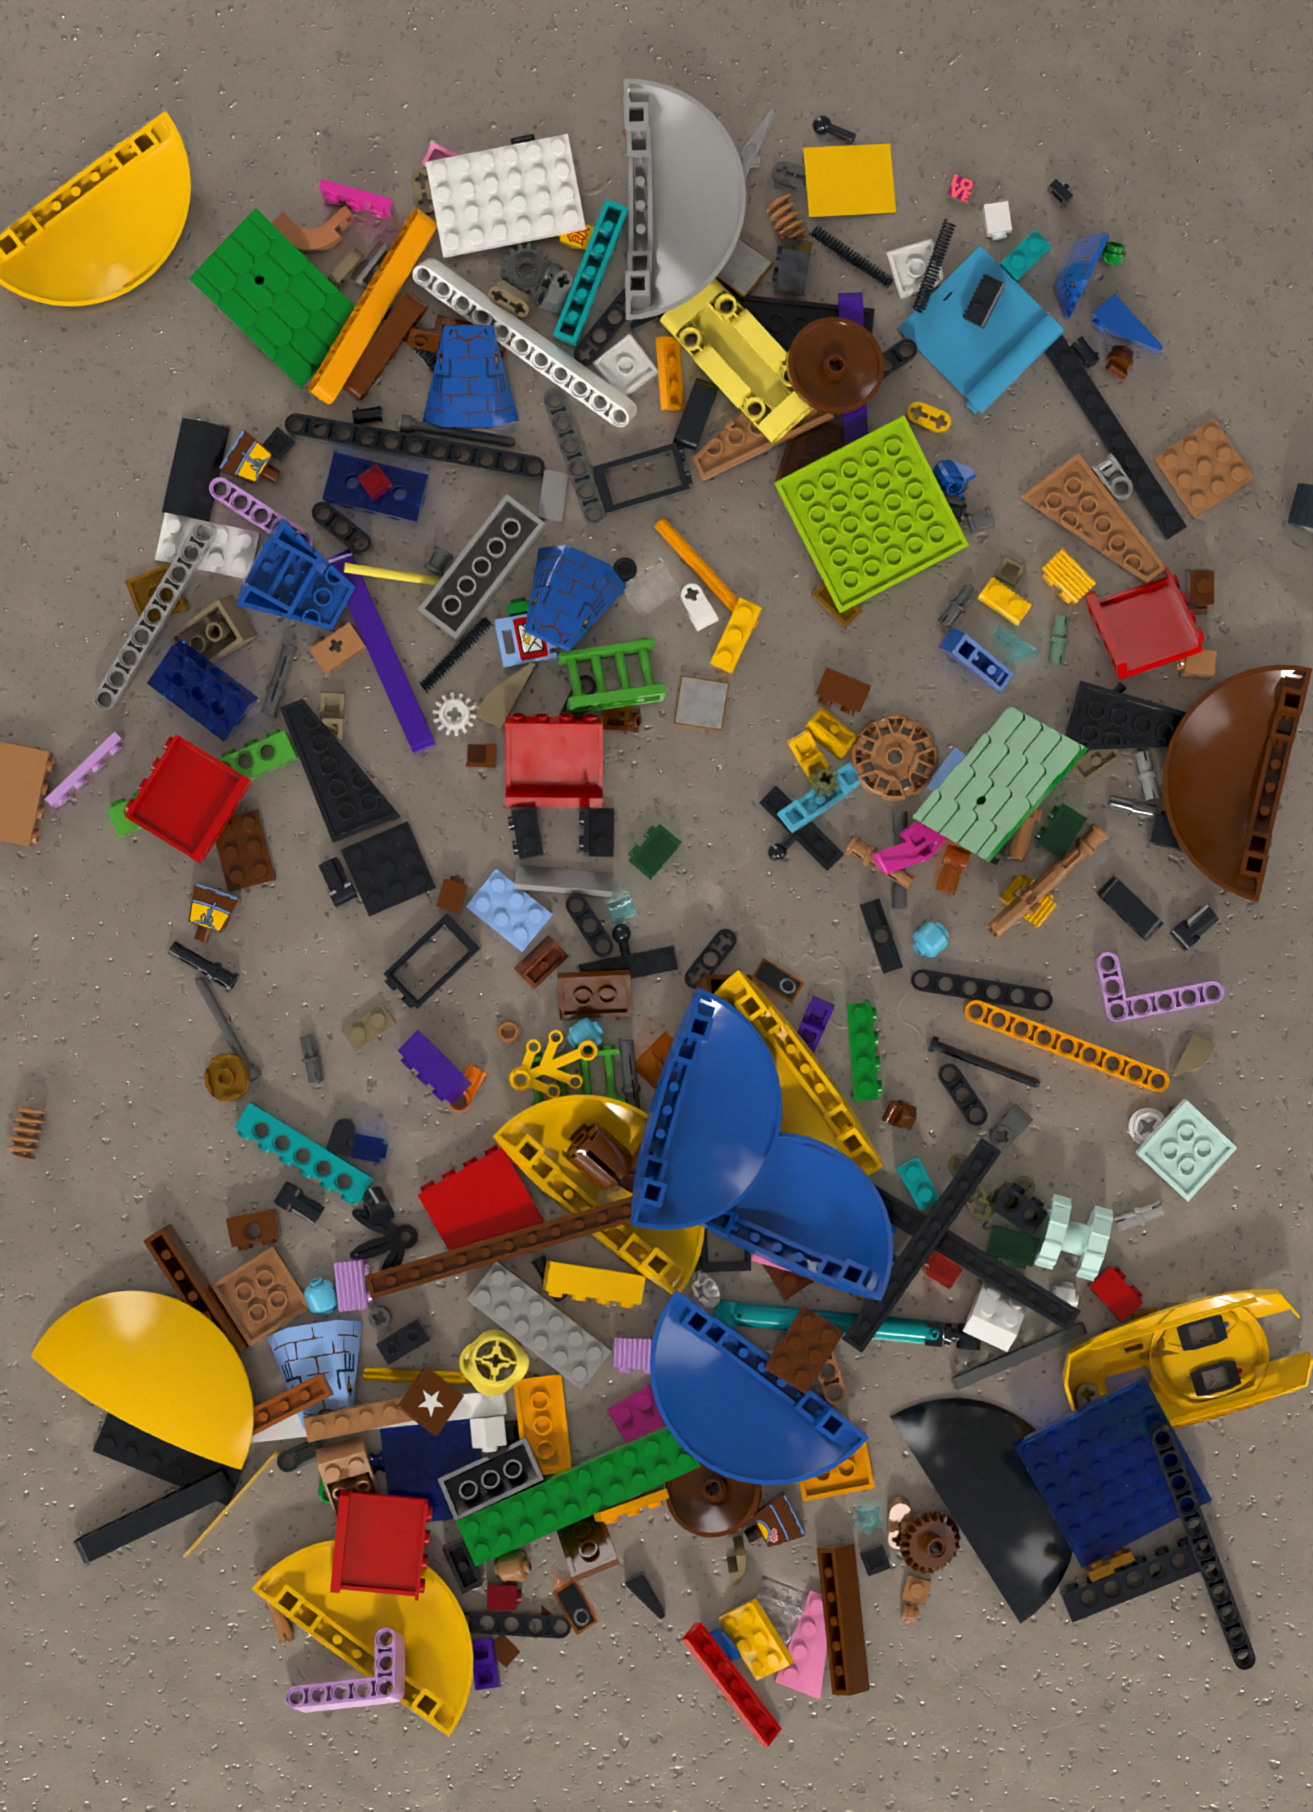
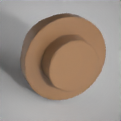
(508, 1031)

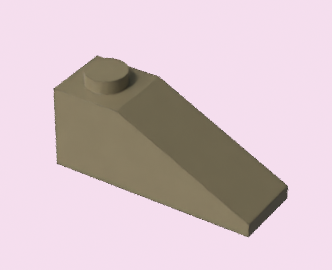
(503, 698)

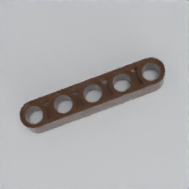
(384, 345)

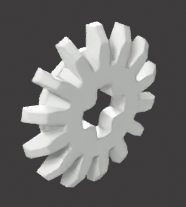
(462, 708)

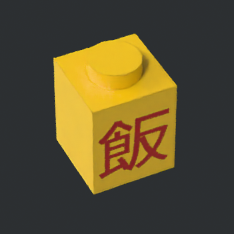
(577, 240)

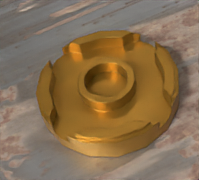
(227, 1077)

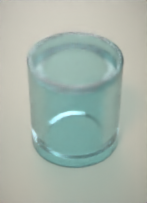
(622, 910)

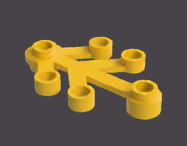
(549, 1067)

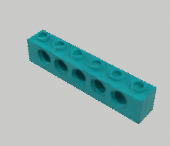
(591, 273)
(247, 1129)

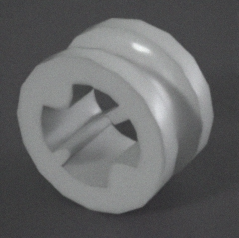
(559, 1049)

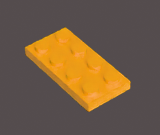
(544, 1421)

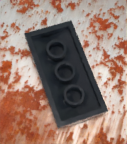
(194, 466)
(491, 1479)

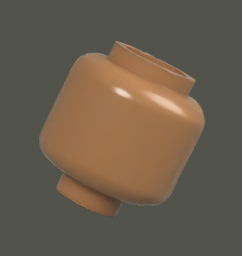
(512, 1566)

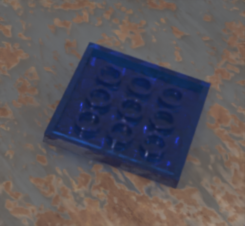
(418, 1459)

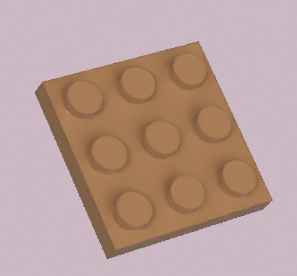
(1203, 468)
(261, 1296)

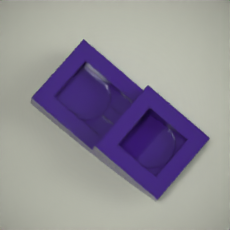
(815, 1021)
(485, 1664)

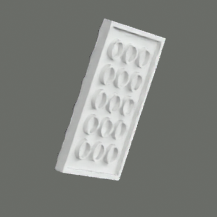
(505, 195)

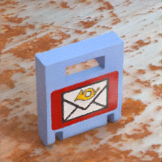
(526, 646)

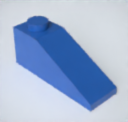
(1119, 322)
(976, 659)

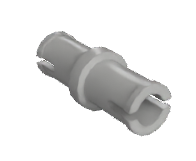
(1147, 775)
(1139, 1216)

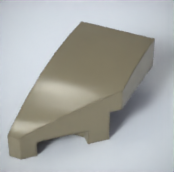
(332, 711)
(1194, 1055)
(737, 1563)

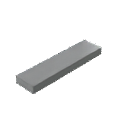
(564, 881)

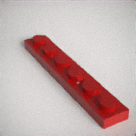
(731, 1684)

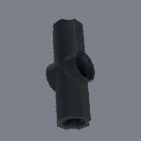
(875, 920)

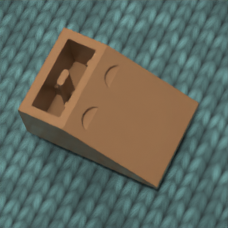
(346, 1468)

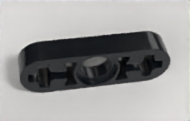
(716, 940)

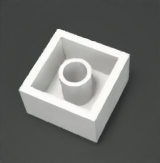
(995, 1317)

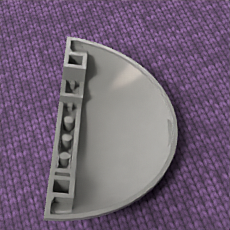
(681, 197)

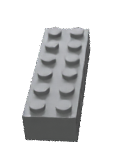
(482, 567)
(539, 1324)

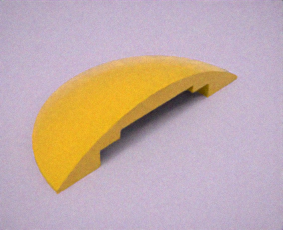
(104, 224)
(809, 1095)
(536, 1145)
(157, 1370)
(346, 1624)

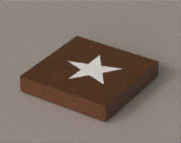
(430, 1401)

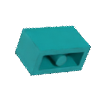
(1026, 255)
(917, 1183)

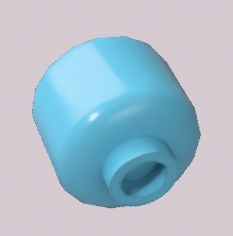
(930, 939)
(585, 1030)
(321, 1296)

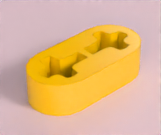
(930, 412)

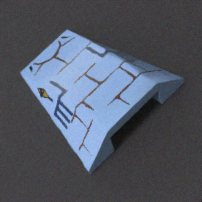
(318, 1349)

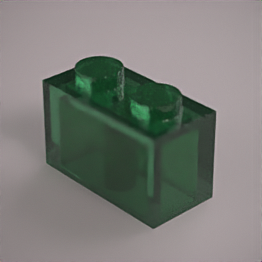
(1060, 831)
(654, 851)
(1012, 1246)

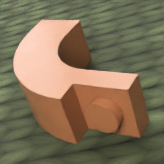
(318, 239)

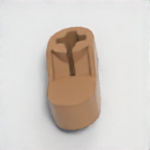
(898, 1511)

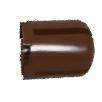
(598, 1155)

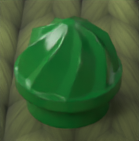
(1113, 253)

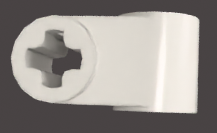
(699, 611)

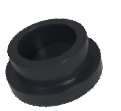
(625, 568)

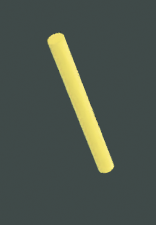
(391, 574)

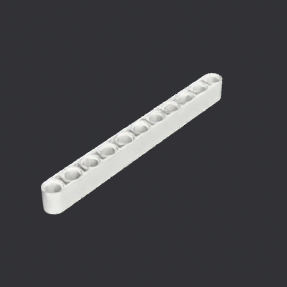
(536, 342)
(471, 1406)

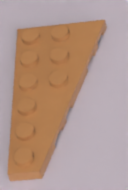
(743, 441)
(1087, 510)

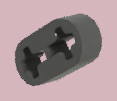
(791, 182)

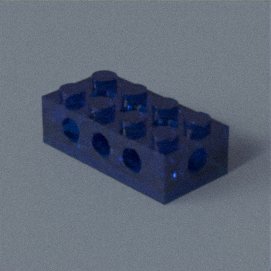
(406, 510)
(188, 694)

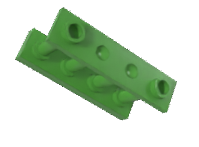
(603, 698)
(607, 1052)

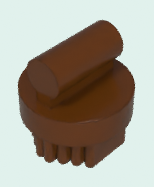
(1119, 361)
(900, 1114)

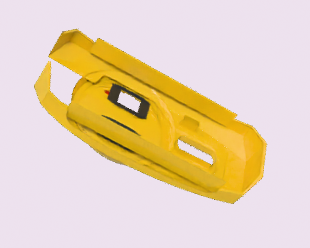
(1178, 1377)

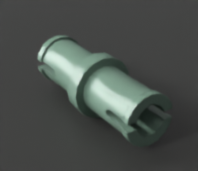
(1059, 640)

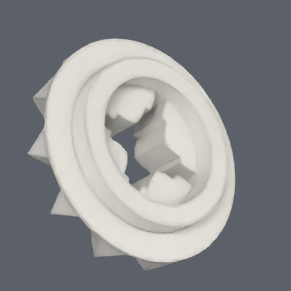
(1136, 1126)
(705, 1289)

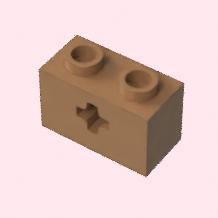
(350, 648)
(1198, 665)

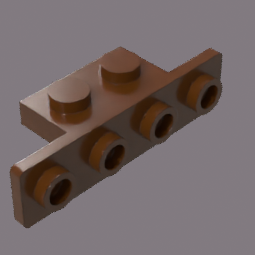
(430, 339)

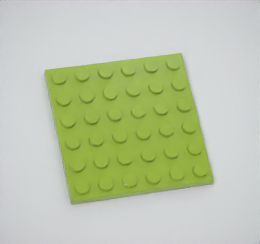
(871, 514)

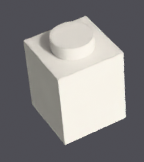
(997, 220)
(488, 1432)

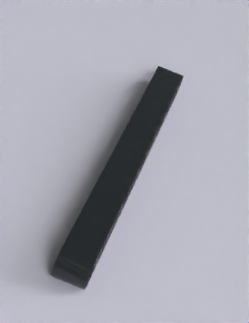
(406, 439)
(1209, 1554)

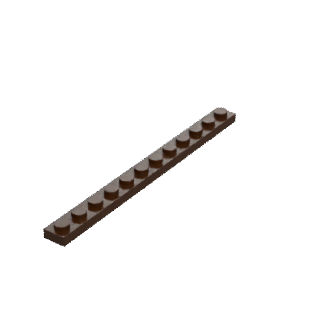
(499, 1248)

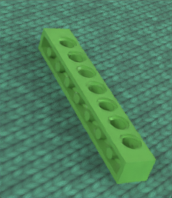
(283, 754)

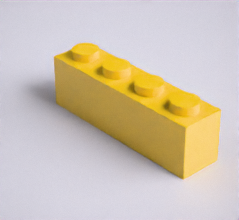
(593, 1282)

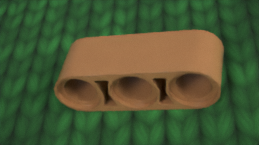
(832, 1380)

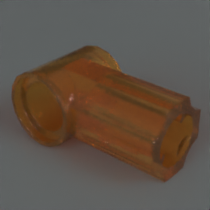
(954, 863)

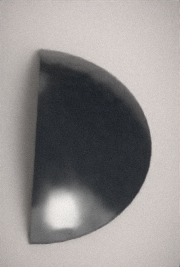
(990, 1494)

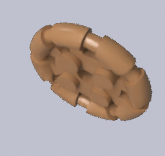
(894, 772)

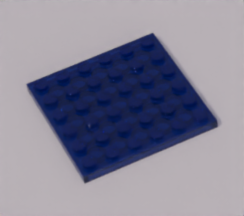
(1103, 1472)

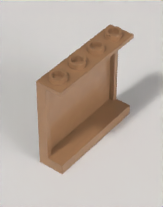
(22, 791)

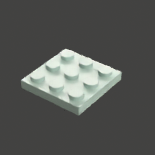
(1186, 1149)

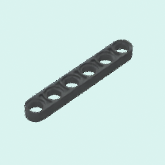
(575, 456)
(1018, 1356)

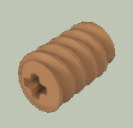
(786, 219)
(26, 1132)

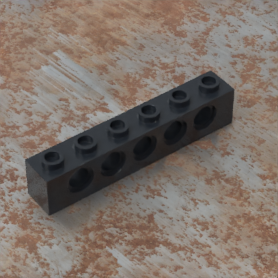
(1125, 1591)

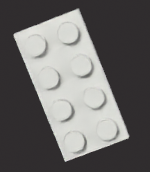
(228, 555)

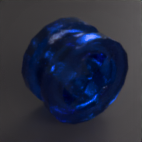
(377, 1462)

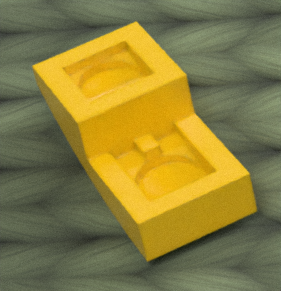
(807, 753)

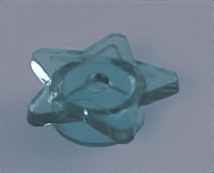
(862, 1520)

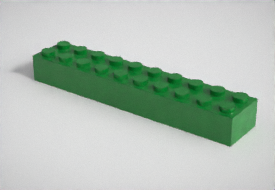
(575, 1494)

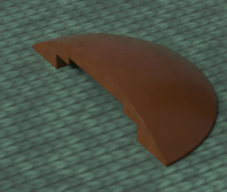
(1230, 772)

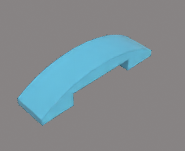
(810, 806)

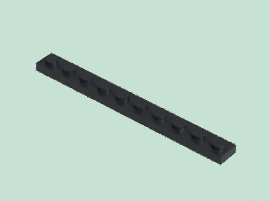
(1114, 438)
(923, 1243)
(985, 1266)

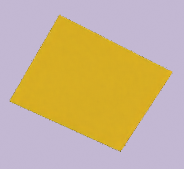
(849, 180)

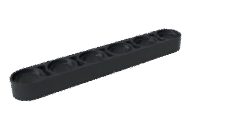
(981, 990)
(523, 1629)

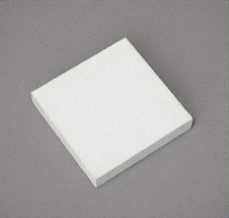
(909, 267)
(625, 366)

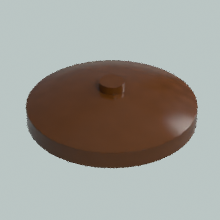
(835, 365)
(712, 1503)

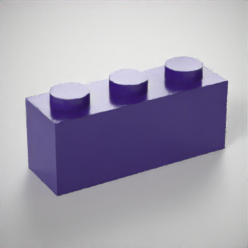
(433, 1068)

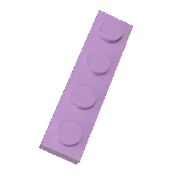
(77, 778)

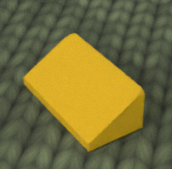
(831, 733)

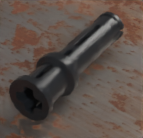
(213, 971)

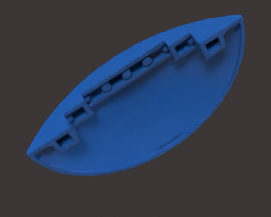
(708, 1120)
(815, 1219)
(735, 1410)

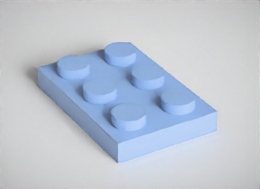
(509, 910)

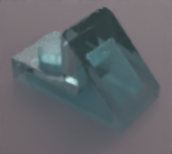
(1020, 649)

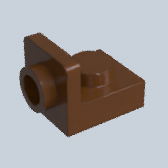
(622, 719)

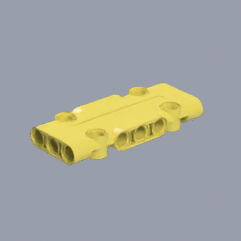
(739, 358)

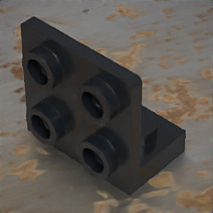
(598, 832)

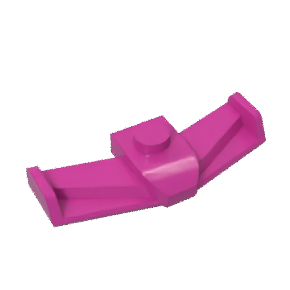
(917, 846)

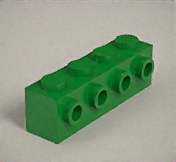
(862, 1051)

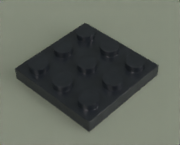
(388, 868)

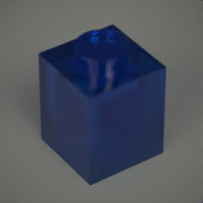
(369, 1148)

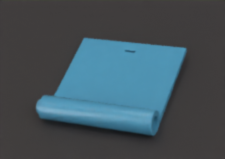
(978, 359)

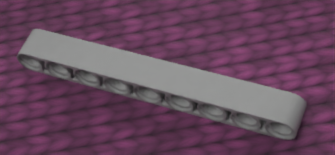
(144, 622)

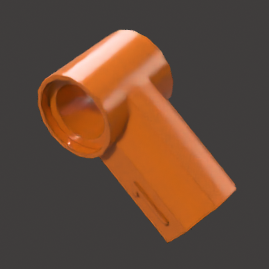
(476, 1077)

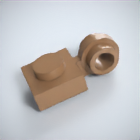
(915, 1591)

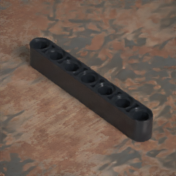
(153, 1516)

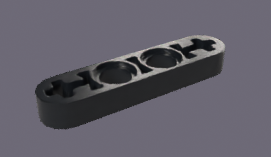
(605, 325)

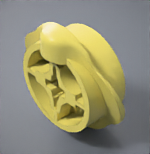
(468, 1361)

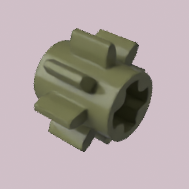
(823, 787)

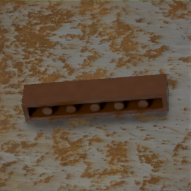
(190, 1282)
(843, 1619)

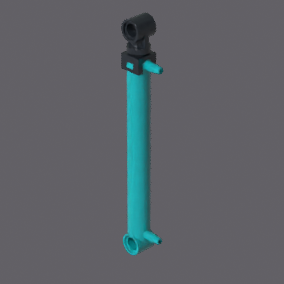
(893, 1328)

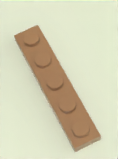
(354, 1419)

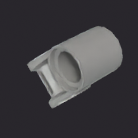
(1112, 477)

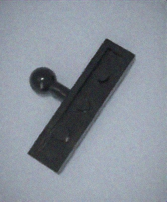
(808, 836)
(639, 963)

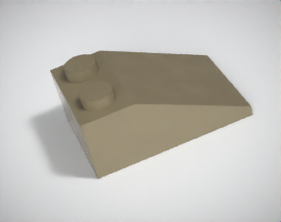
(216, 630)

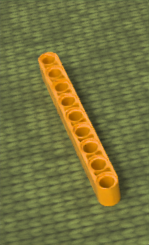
(372, 306)
(1076, 1052)

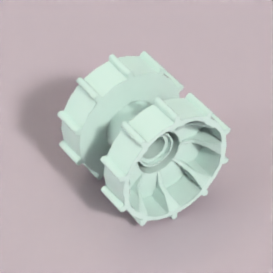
(1065, 1235)

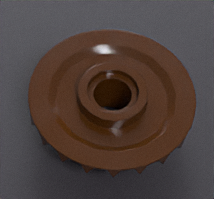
(921, 1533)

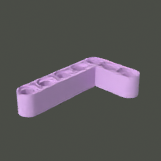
(252, 507)
(1150, 999)
(356, 1687)

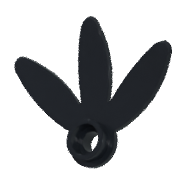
(391, 1241)

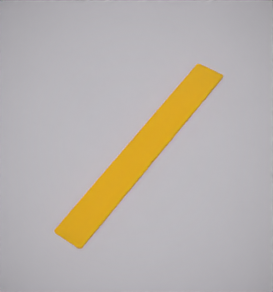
(231, 1503)

